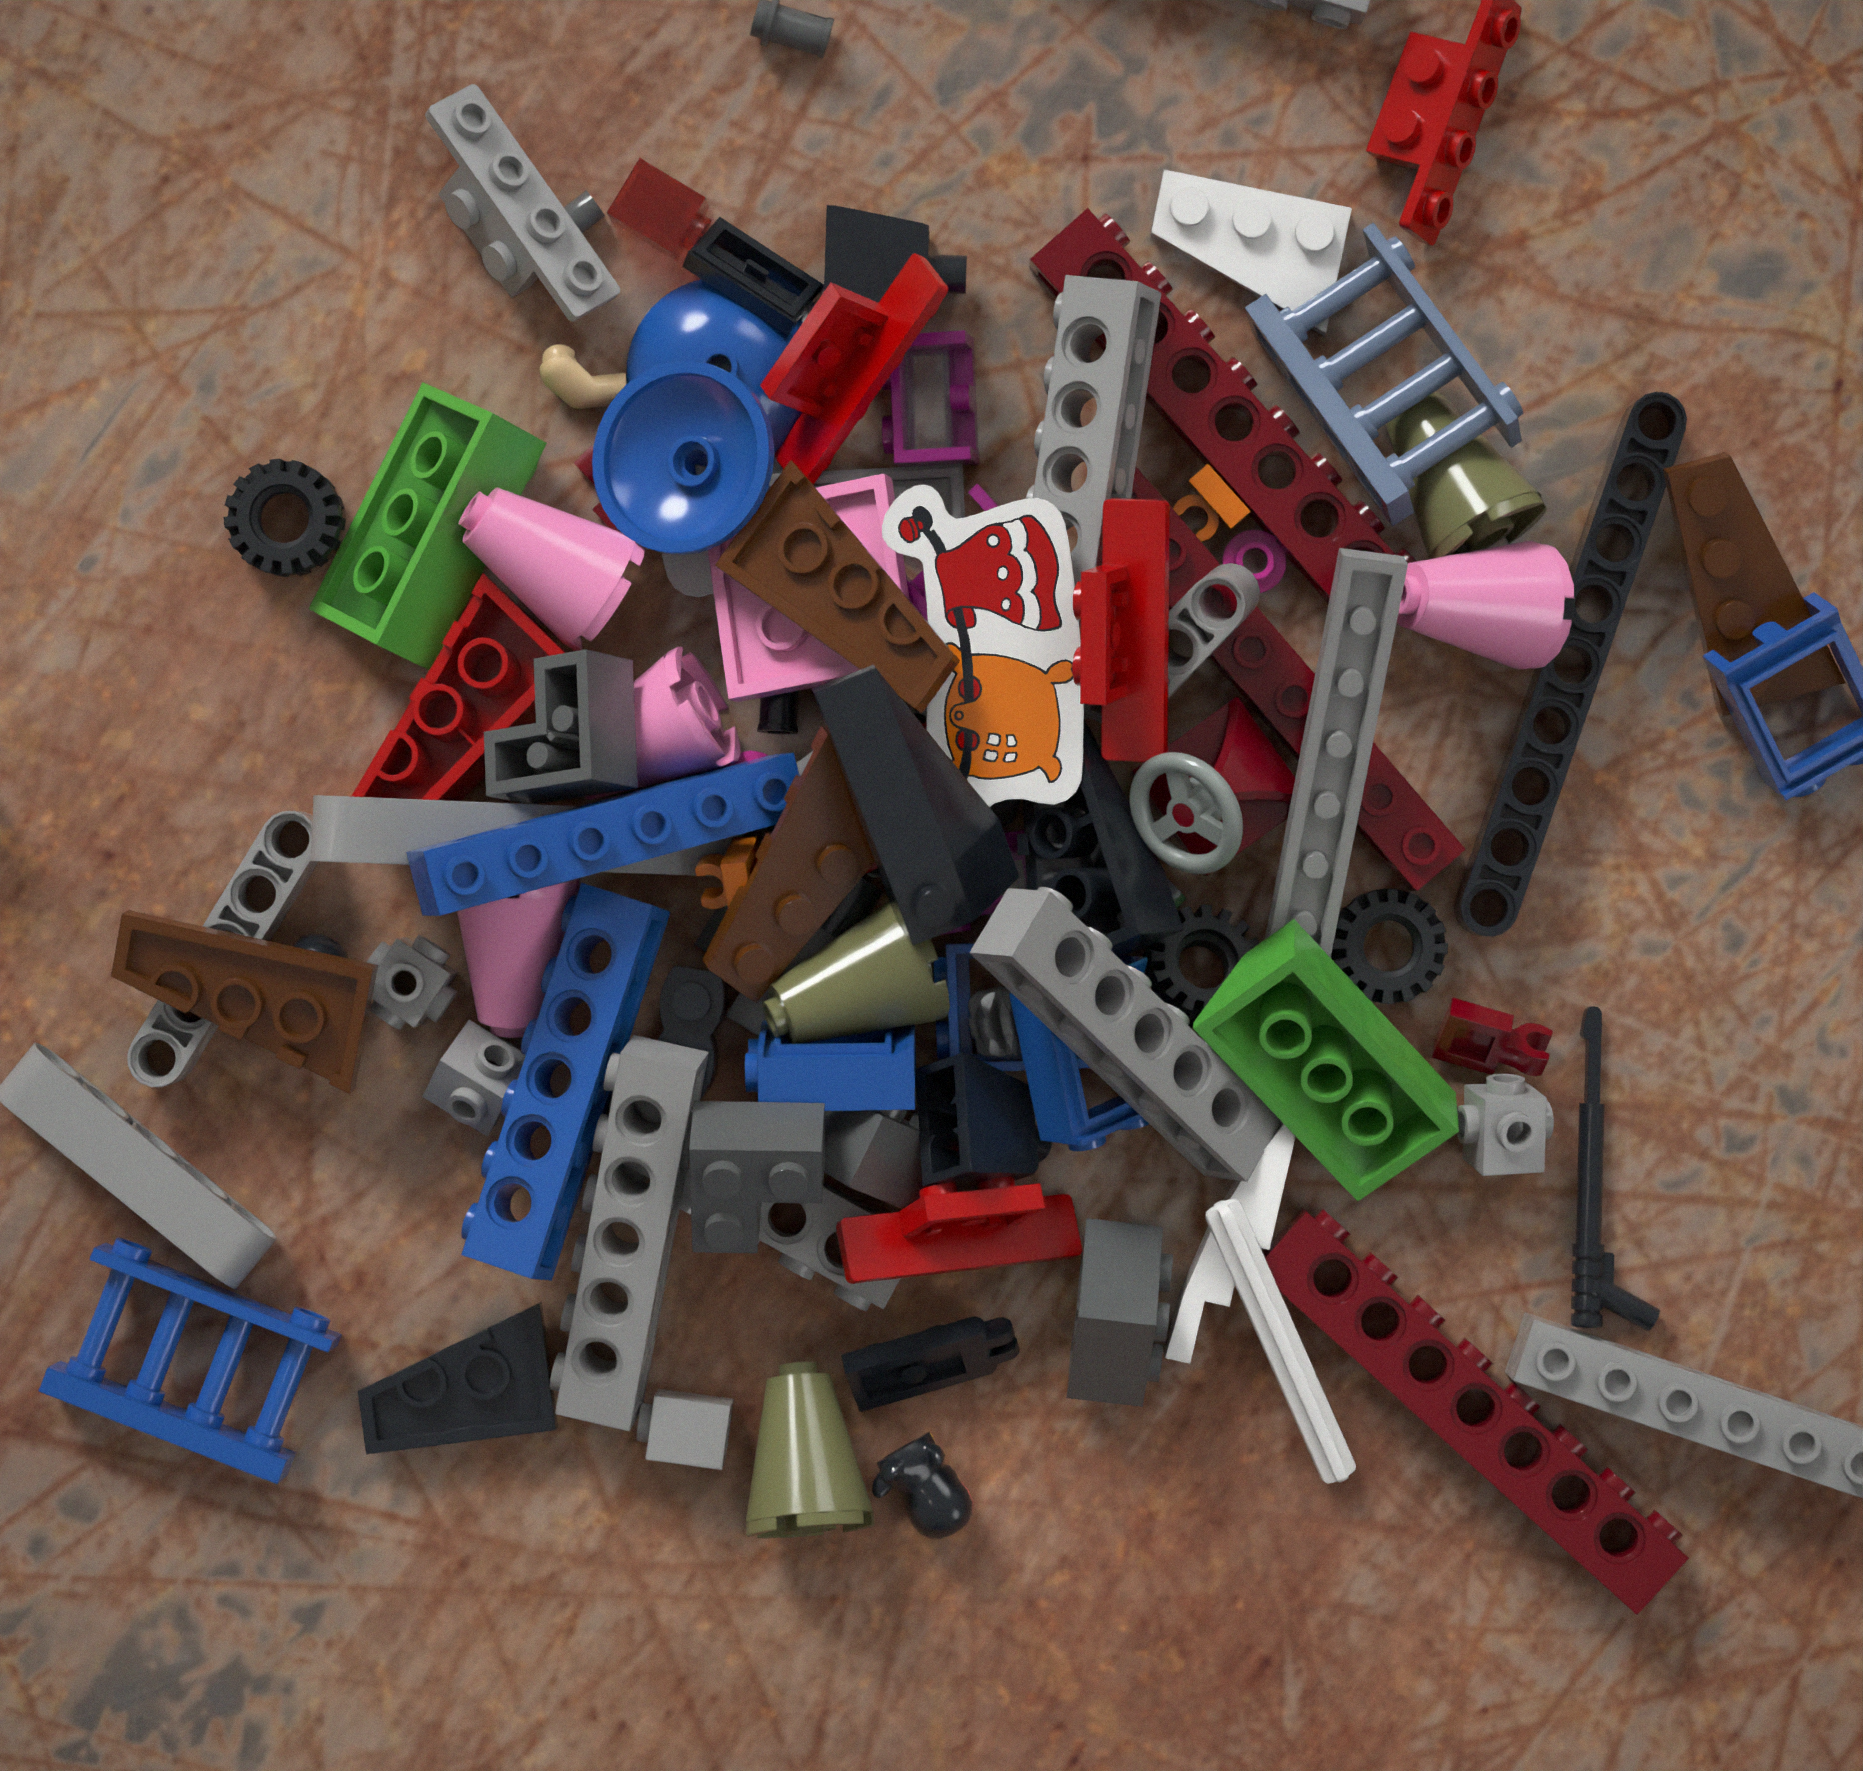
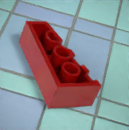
(473, 687)

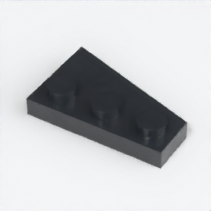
(466, 1392)

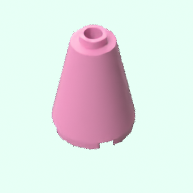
(552, 561)
(1492, 602)
(679, 722)
(508, 951)

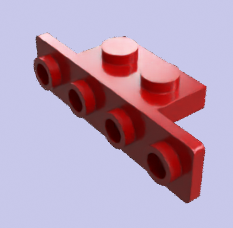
(1437, 110)
(844, 360)
(1127, 630)
(960, 1232)

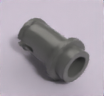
(791, 27)

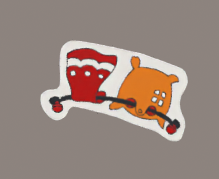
(1005, 608)

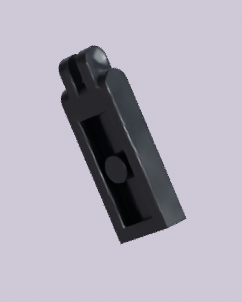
(928, 1360)

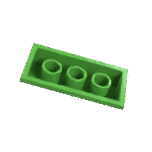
(403, 559)
(1327, 1062)

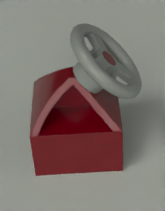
(1213, 792)

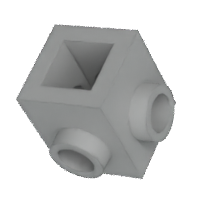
(433, 979)
(475, 1077)
(1504, 1126)

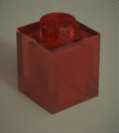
(660, 210)

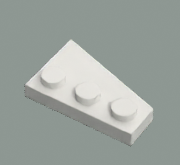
(1254, 236)

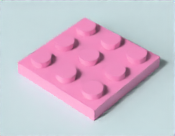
(764, 648)

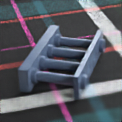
(1355, 428)

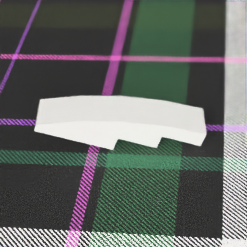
(1208, 1274)

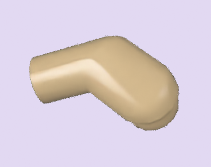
(574, 384)

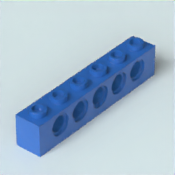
(601, 835)
(555, 1180)

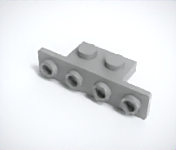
(513, 211)

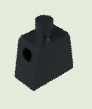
(871, 249)
(975, 1124)

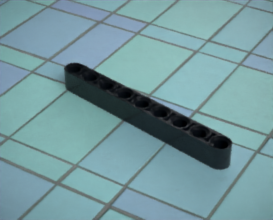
(1593, 643)

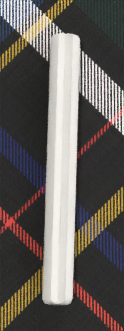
(1280, 1340)

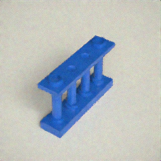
(142, 1403)

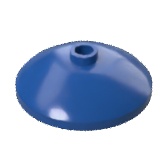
(706, 324)
(650, 452)

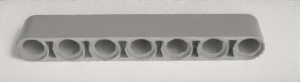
(389, 827)

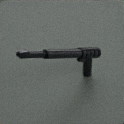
(1592, 1266)

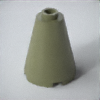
(1470, 494)
(858, 985)
(804, 1461)

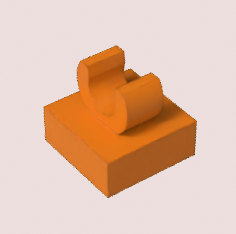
(1215, 499)
(731, 869)

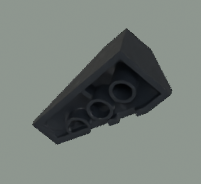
(922, 818)
(1099, 859)

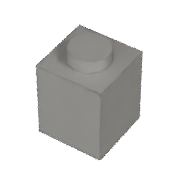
(686, 1428)

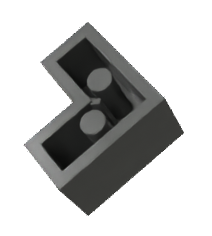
(580, 733)
(875, 1153)
(747, 1158)
(1119, 1313)

